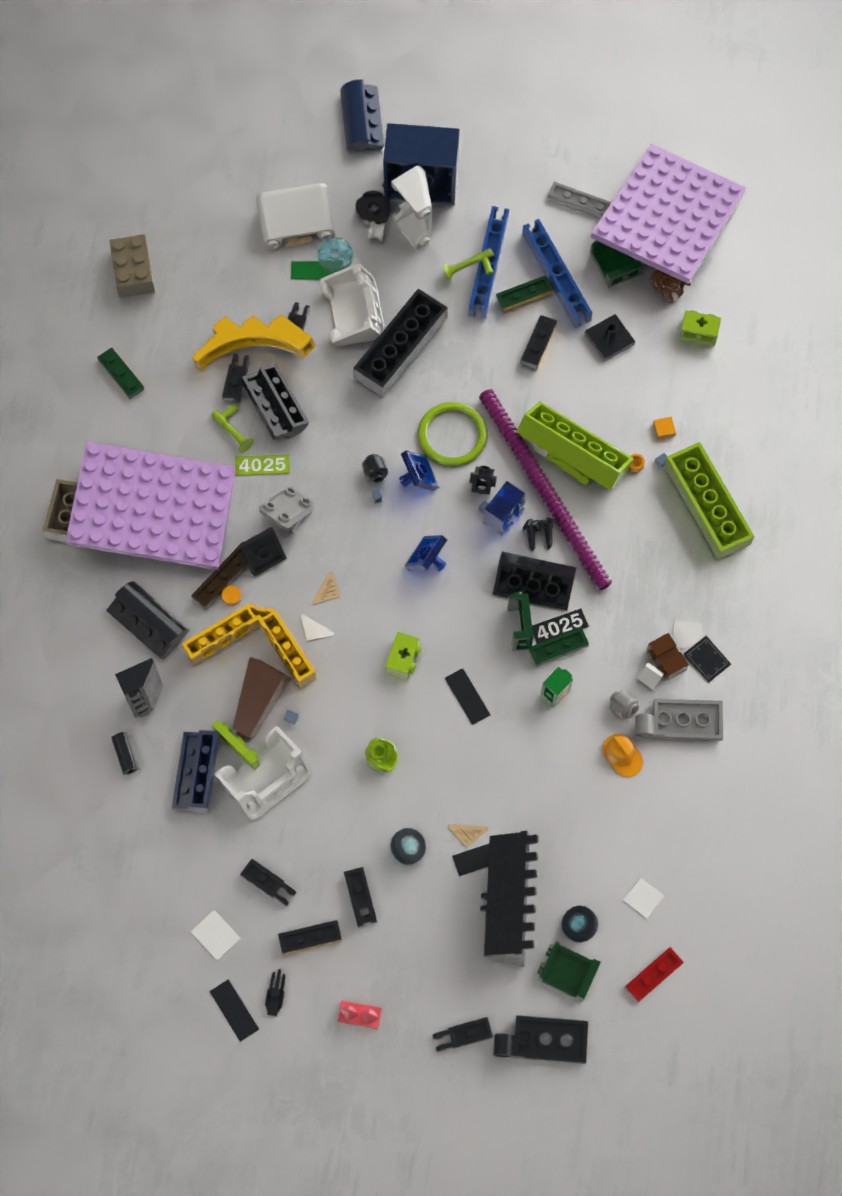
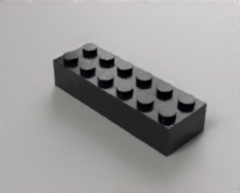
(400, 342)

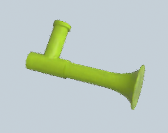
(483, 256)
(221, 418)

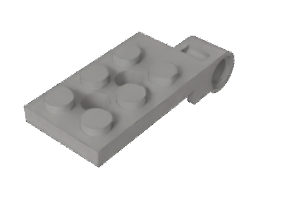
(665, 722)

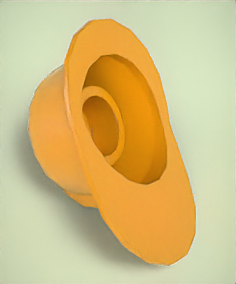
(623, 755)

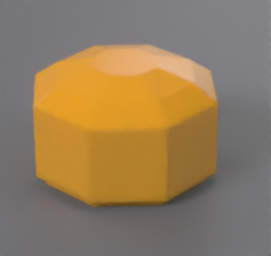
(637, 464)

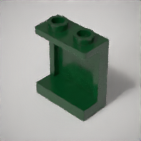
(613, 264)
(521, 639)
(568, 971)

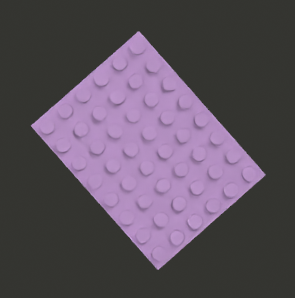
(668, 213)
(151, 505)

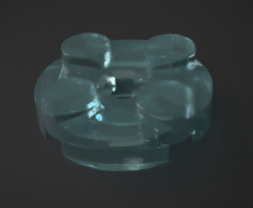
(333, 246)

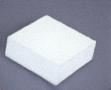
(650, 676)

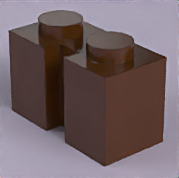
(667, 657)

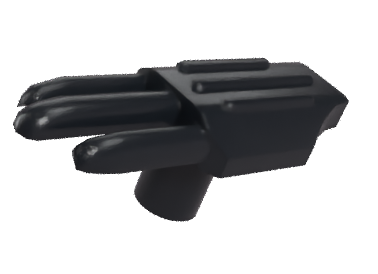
(275, 996)

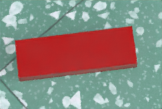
(654, 974)

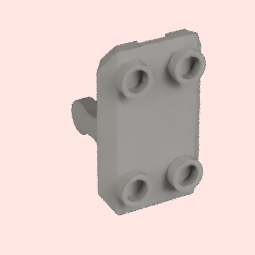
(287, 508)

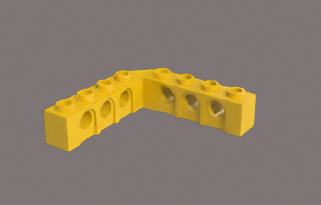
(242, 623)

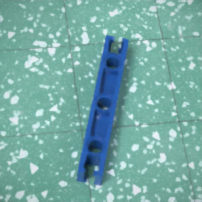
(483, 282)
(562, 283)

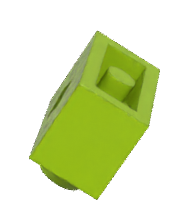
(692, 329)
(403, 645)

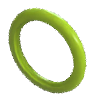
(452, 461)

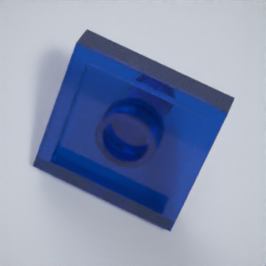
(418, 471)
(426, 554)

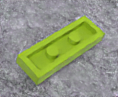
(237, 744)

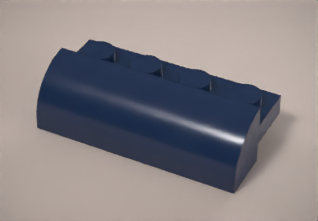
(361, 116)
(196, 771)

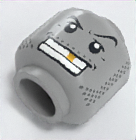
(624, 704)

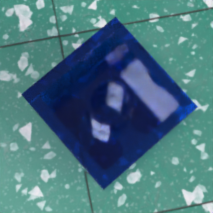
(504, 508)

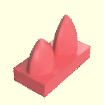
(359, 1014)

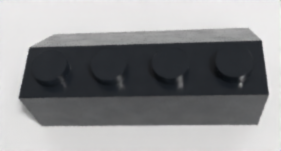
(543, 580)
(141, 687)

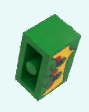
(557, 686)

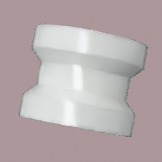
(377, 231)

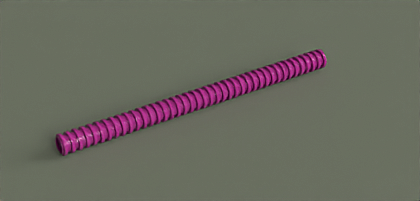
(545, 489)

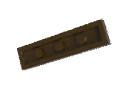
(220, 579)

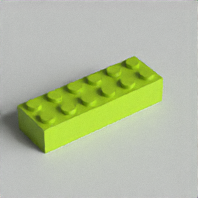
(574, 445)
(709, 500)

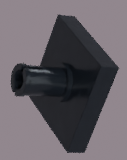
(609, 337)
(262, 551)

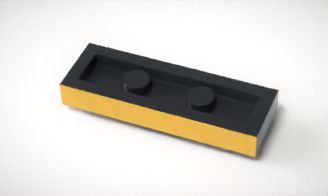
(538, 342)
(309, 937)

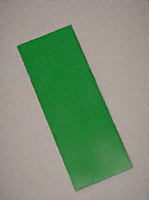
(308, 270)

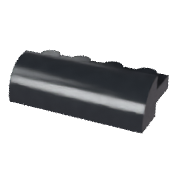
(275, 402)
(147, 619)

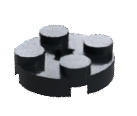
(366, 201)

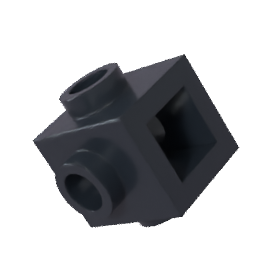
(482, 480)

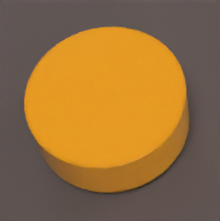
(231, 595)

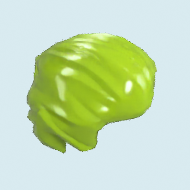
(381, 755)

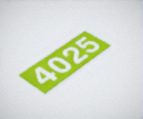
(262, 464)

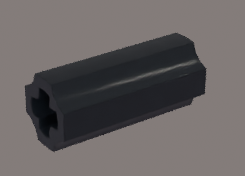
(125, 753)

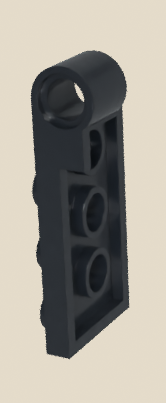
(527, 1043)

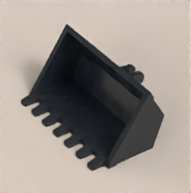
(507, 897)

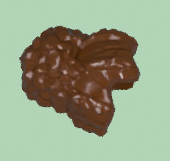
(669, 286)

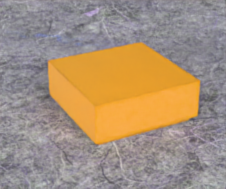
(664, 428)

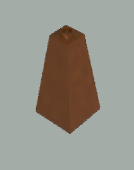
(258, 696)

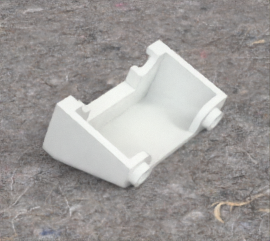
(416, 212)
(295, 213)
(353, 305)
(279, 774)

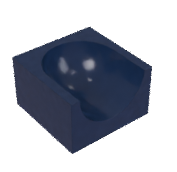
(424, 146)

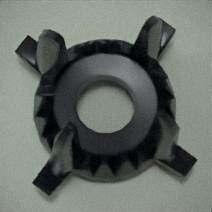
(531, 526)

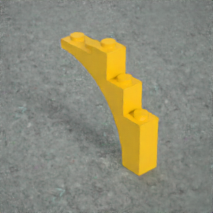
(252, 333)

